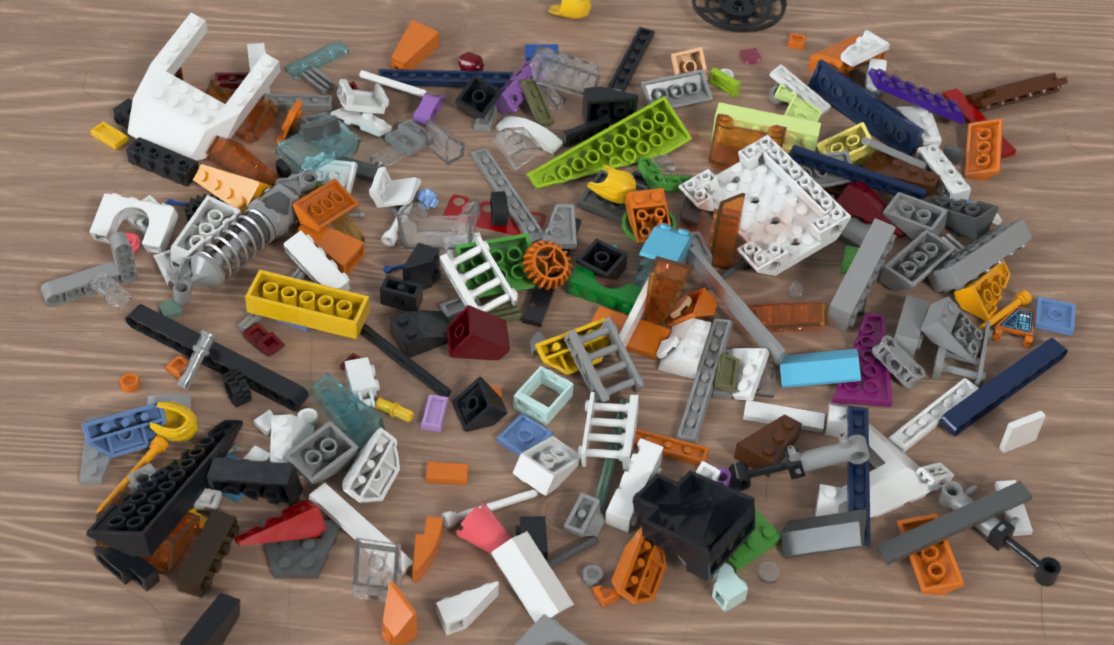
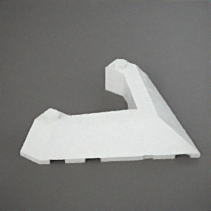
(891, 482)

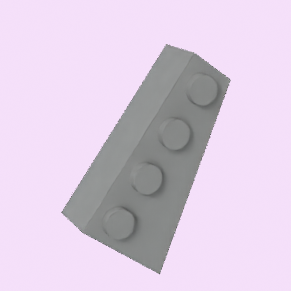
(908, 332)

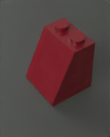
(477, 335)

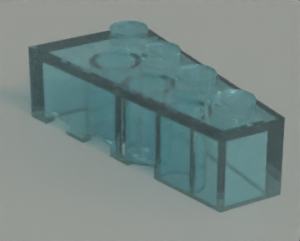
(347, 410)

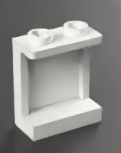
(360, 100)

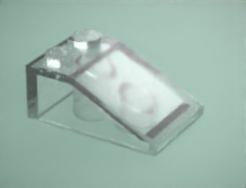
(375, 567)

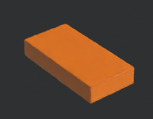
(447, 473)

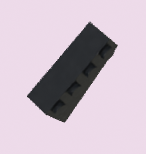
(256, 479)

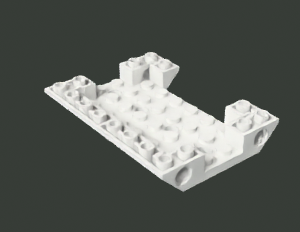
(784, 195)

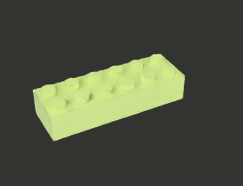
(798, 131)

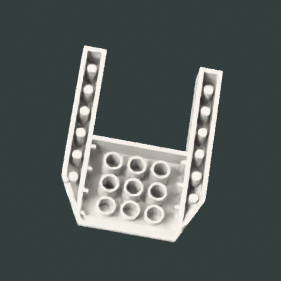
(183, 116)

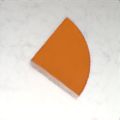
(605, 596)

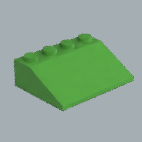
(507, 254)

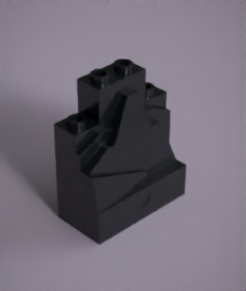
(695, 519)

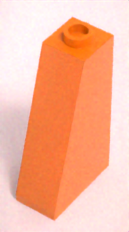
(414, 46)
(338, 246)

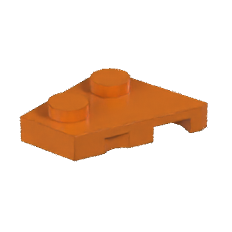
(291, 121)

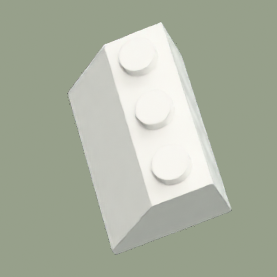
(687, 355)
(287, 433)

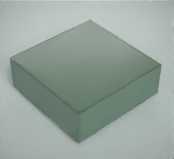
(170, 309)

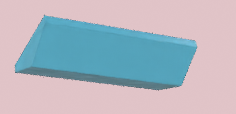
(820, 368)

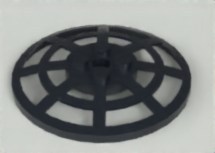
(742, 11)

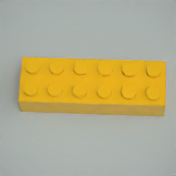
(307, 304)

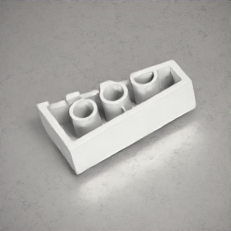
(203, 226)
(641, 469)

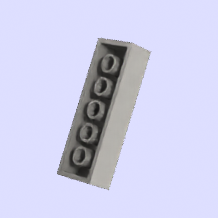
(979, 256)
(861, 275)

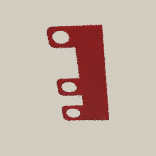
(485, 217)

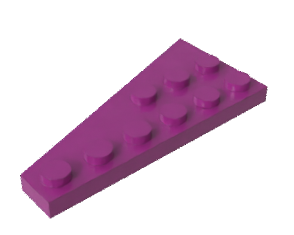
(875, 378)

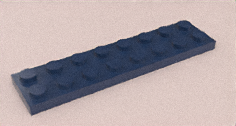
(862, 106)

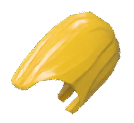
(572, 9)
(615, 185)
(180, 423)

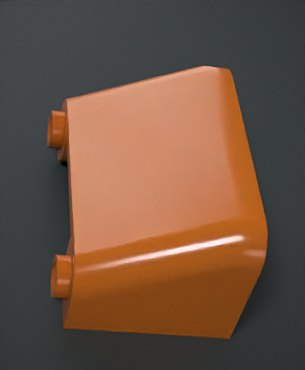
(832, 56)

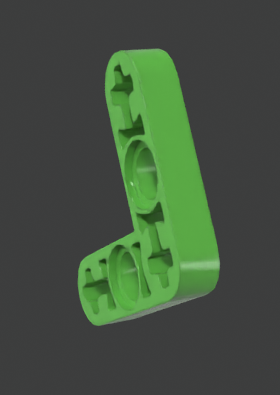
(656, 180)

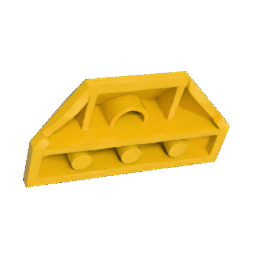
(557, 355)

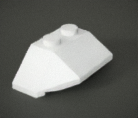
(373, 469)

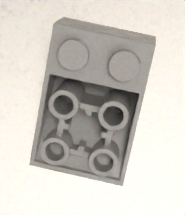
(952, 329)

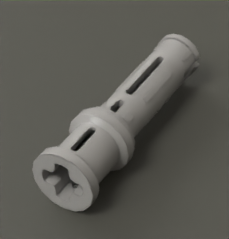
(201, 350)

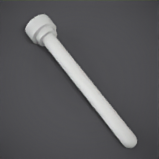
(390, 237)
(450, 518)

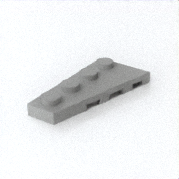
(94, 464)

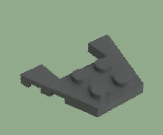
(302, 556)

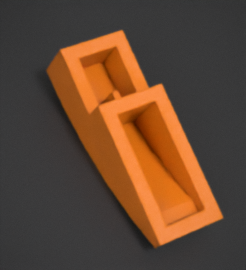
(427, 546)

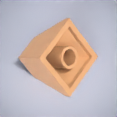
(689, 61)

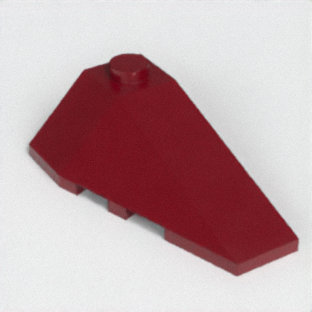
(864, 203)

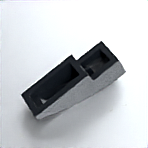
(127, 567)

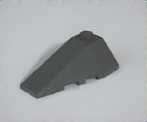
(964, 217)

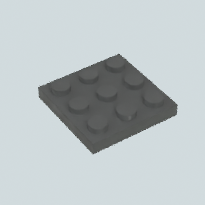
(596, 204)

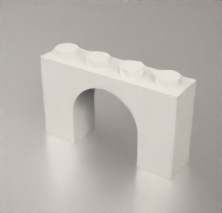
(116, 208)

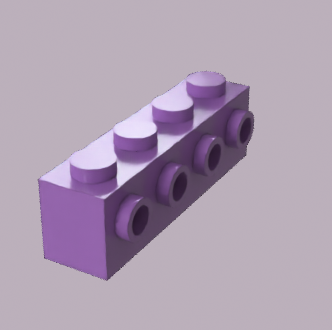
(512, 91)

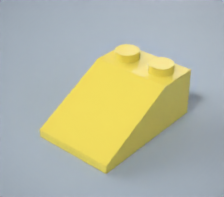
(851, 141)

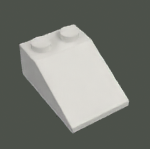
(546, 465)

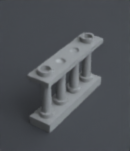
(942, 367)
(590, 374)

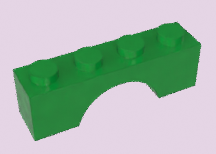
(584, 285)

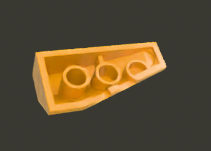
(983, 294)

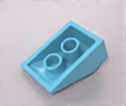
(667, 243)

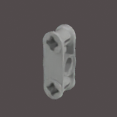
(898, 362)

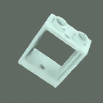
(525, 404)

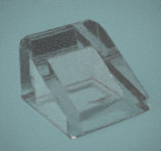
(664, 163)

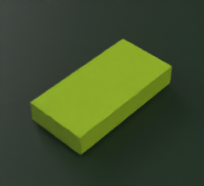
(725, 82)

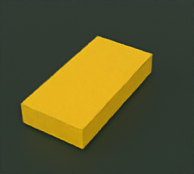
(109, 135)

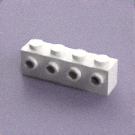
(950, 182)
(314, 262)

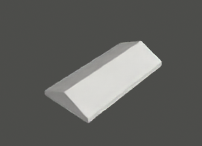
(531, 577)

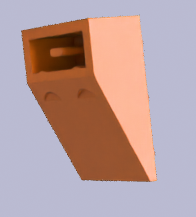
(645, 211)

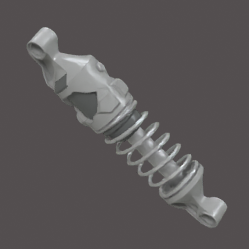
(262, 222)

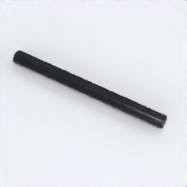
(406, 362)

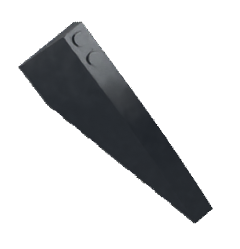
(160, 504)

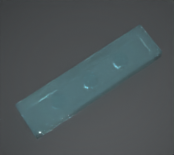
(317, 59)

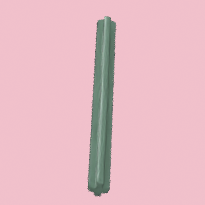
(609, 463)

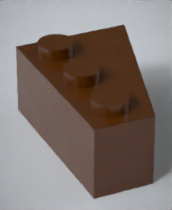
(769, 443)

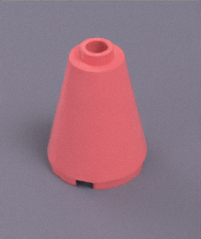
(483, 529)

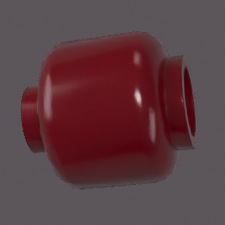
(470, 62)

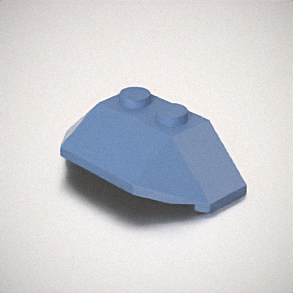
(124, 430)

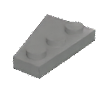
(562, 227)

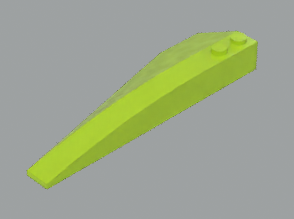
(645, 133)

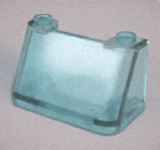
(313, 155)

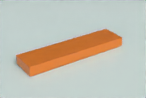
(675, 448)

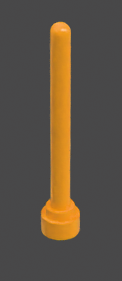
(1021, 299)
(157, 446)

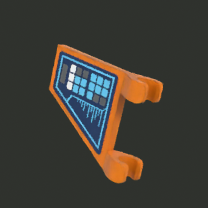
(1018, 322)

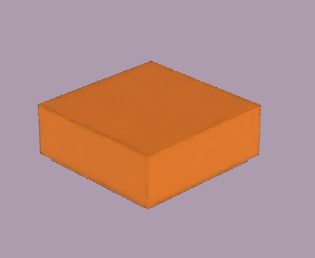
(796, 41)
(177, 366)

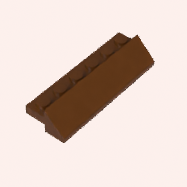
(1016, 92)

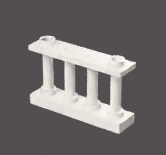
(459, 280)
(626, 439)

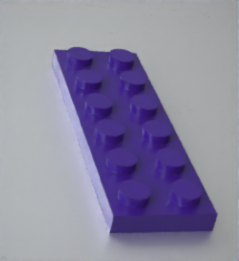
(915, 95)

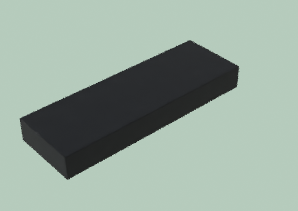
(585, 131)

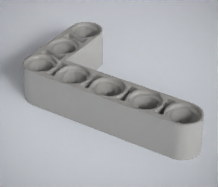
(76, 285)

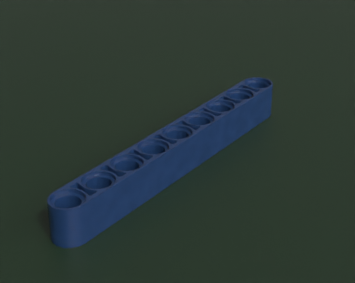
(1002, 387)

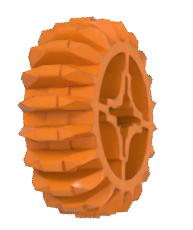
(539, 269)

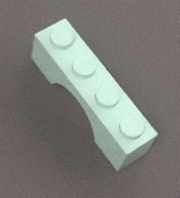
(729, 588)

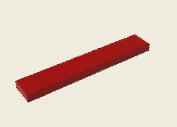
(973, 115)

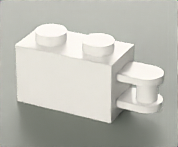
(361, 380)

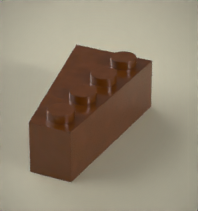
(903, 171)

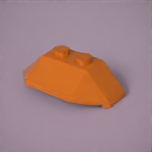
(639, 570)

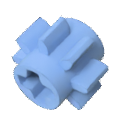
(428, 198)

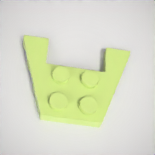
(797, 107)

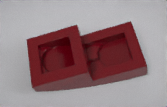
(262, 340)

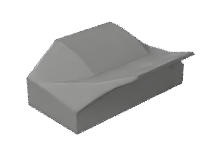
(585, 517)

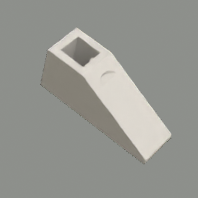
(461, 610)

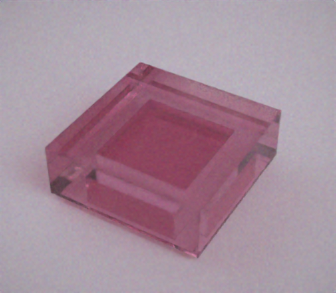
(750, 56)

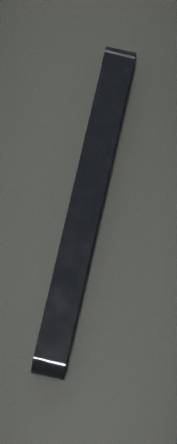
(220, 358)

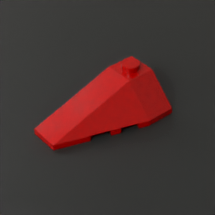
(296, 522)

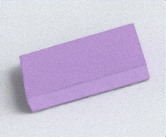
(434, 413)

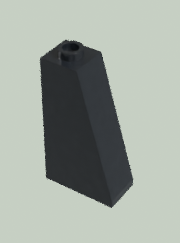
(215, 623)

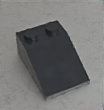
(606, 101)
(419, 331)

